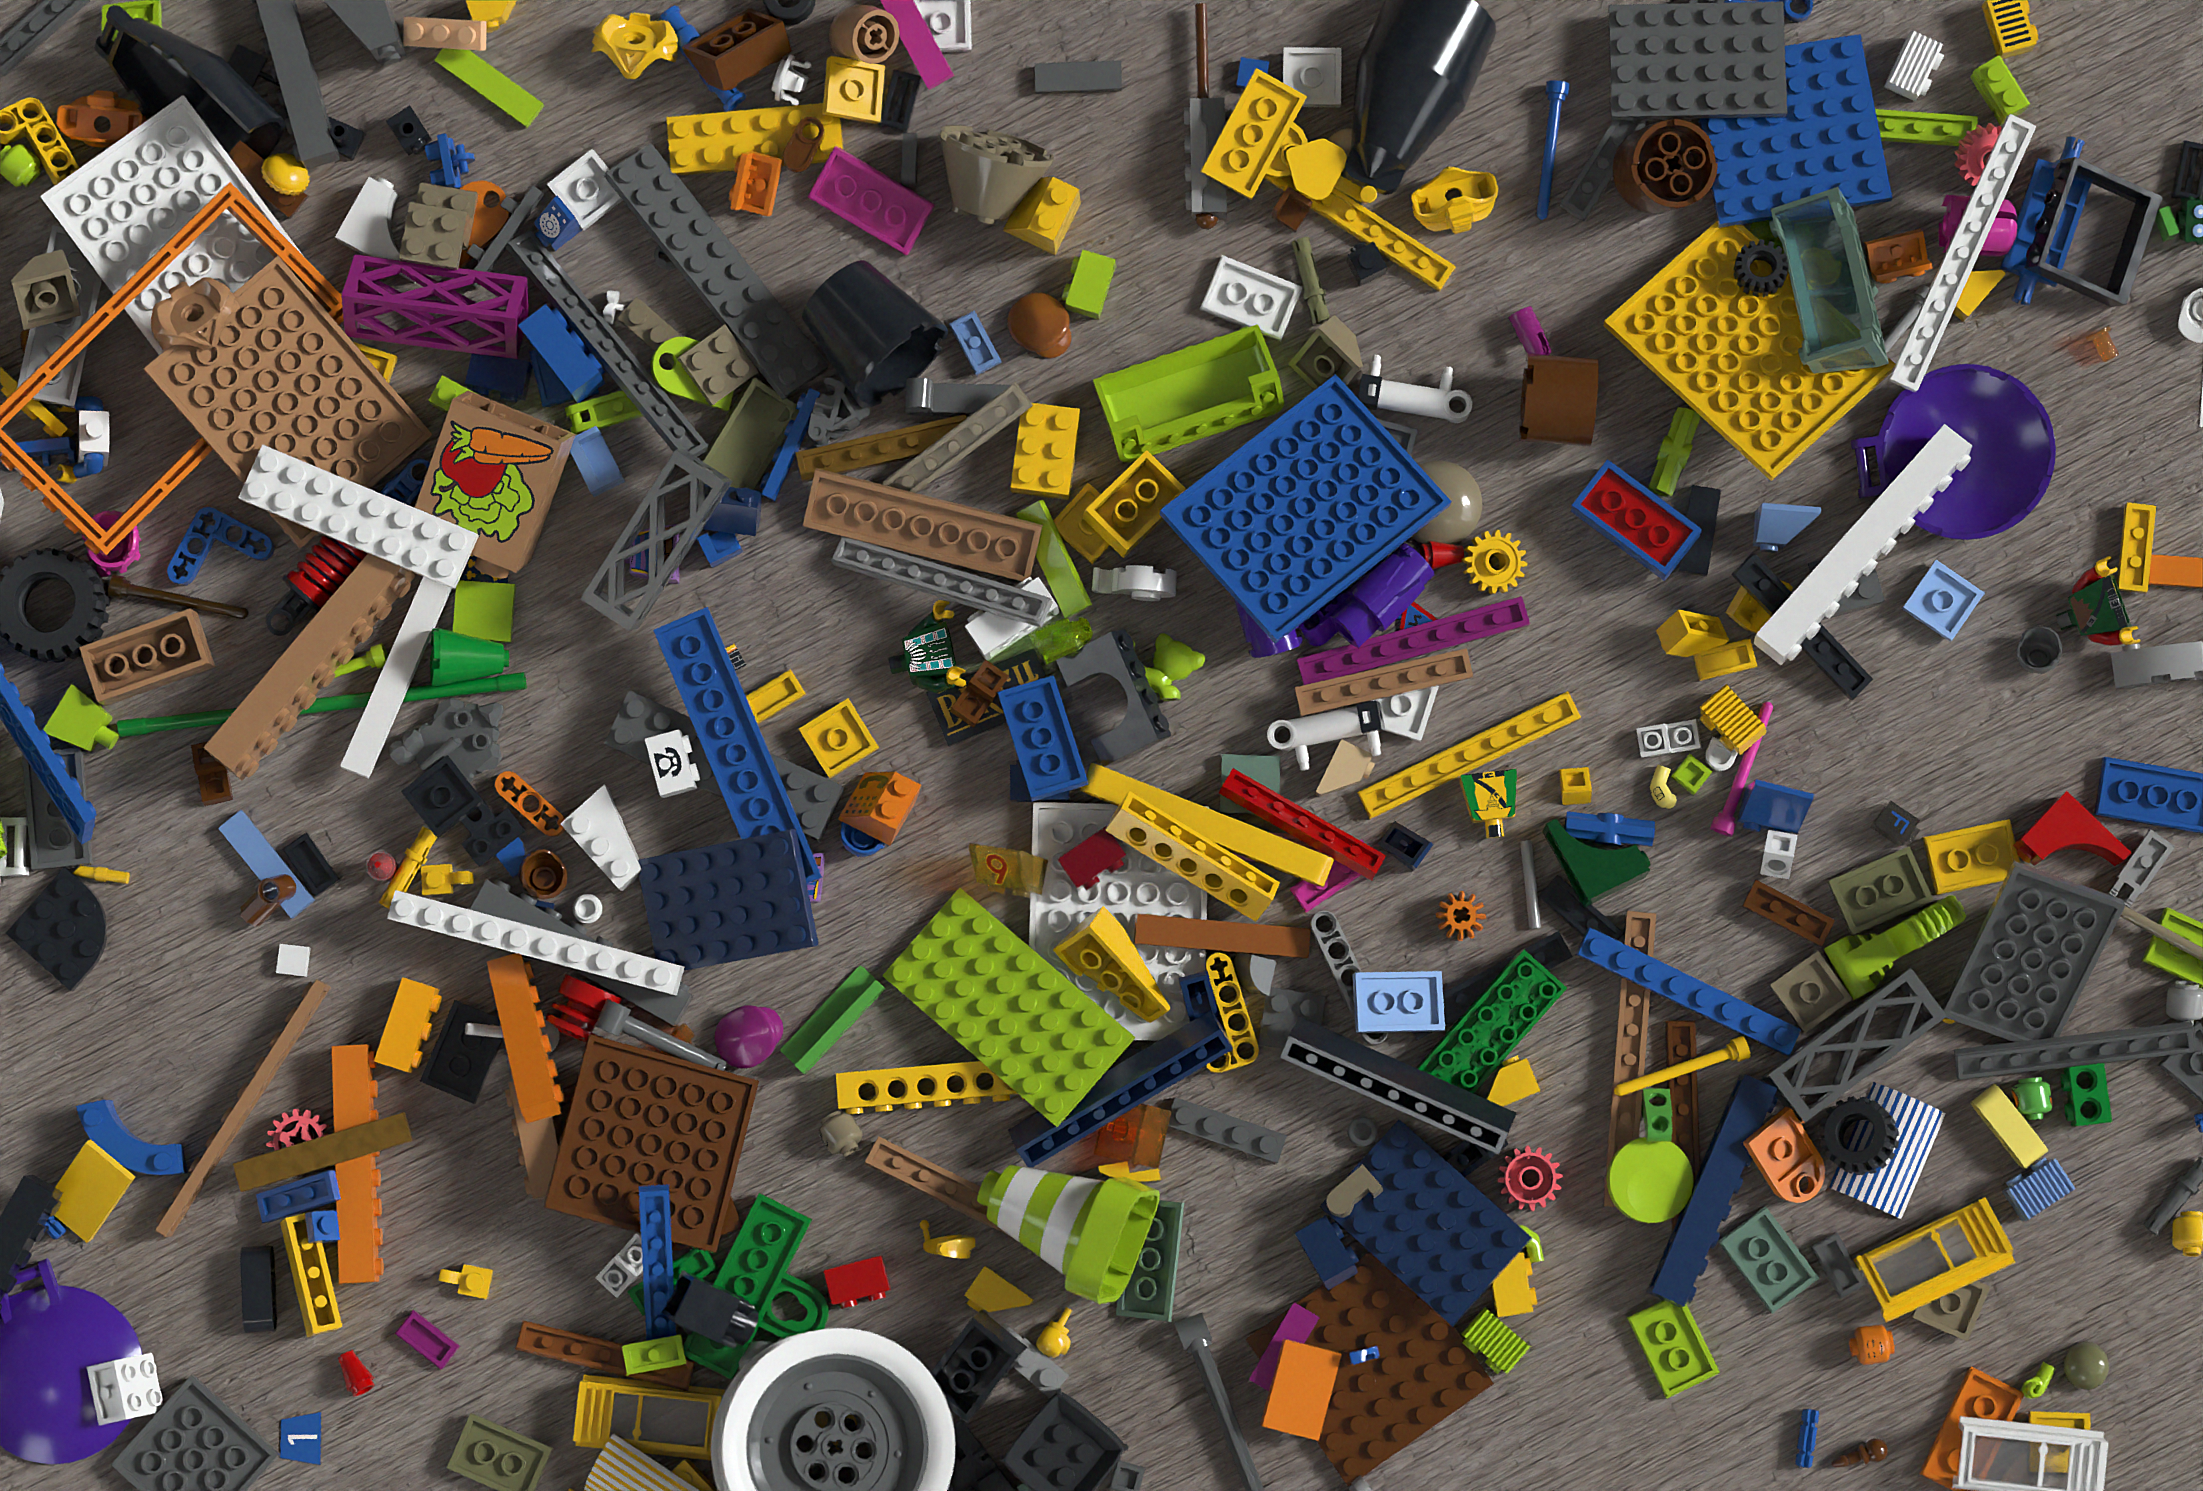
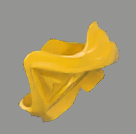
(635, 42)
(1476, 203)

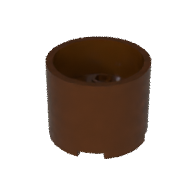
(1643, 173)
(1558, 400)

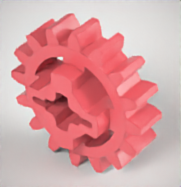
(303, 1126)

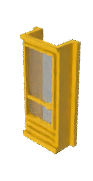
(1936, 1259)
(646, 1416)

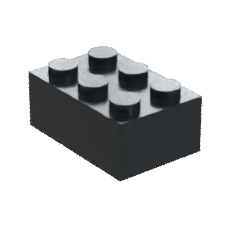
(976, 1364)

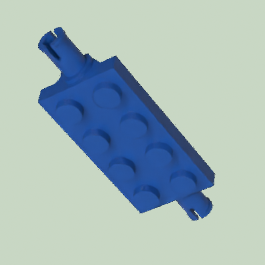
(2029, 213)

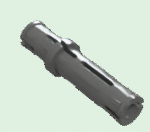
(2176, 1199)

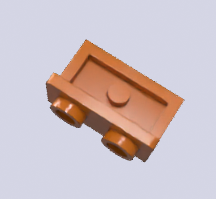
(755, 183)
(1897, 256)

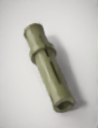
(1314, 292)

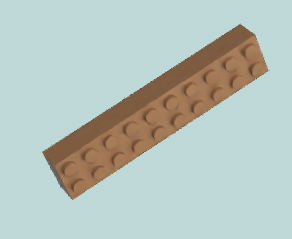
(308, 665)

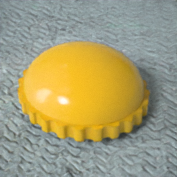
(285, 174)

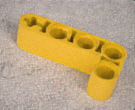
(32, 130)
(1227, 1010)

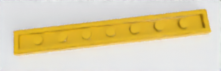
(1371, 228)
(1468, 755)

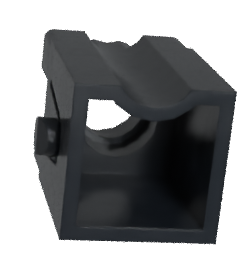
(711, 1311)

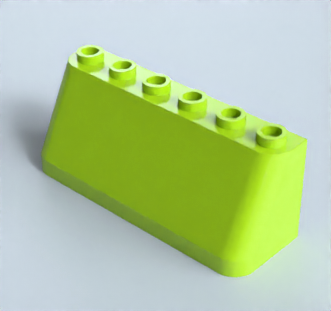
(1190, 394)

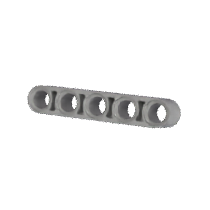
(1338, 966)

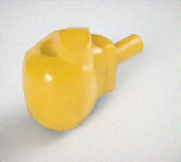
(1053, 1338)

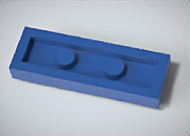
(298, 1196)

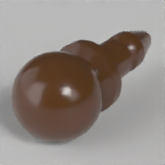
(1874, 1450)

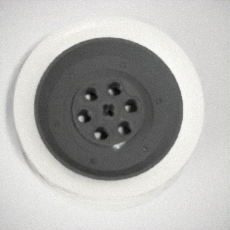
(842, 1374)

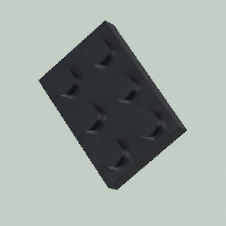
(462, 1060)

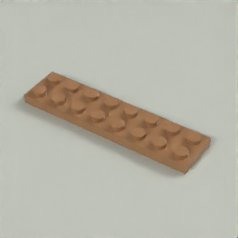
(922, 525)

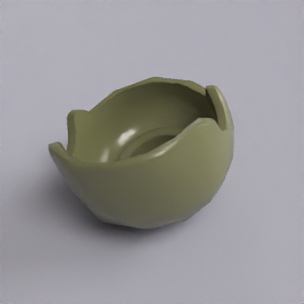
(2086, 1365)

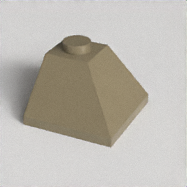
(45, 290)
(1328, 352)

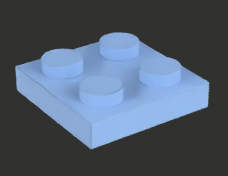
(1943, 600)

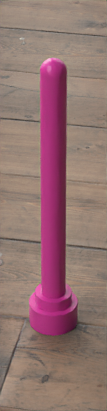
(1724, 822)

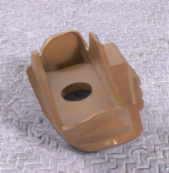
(193, 314)

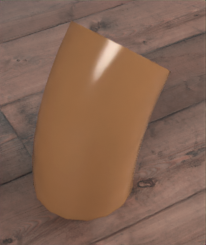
(864, 34)

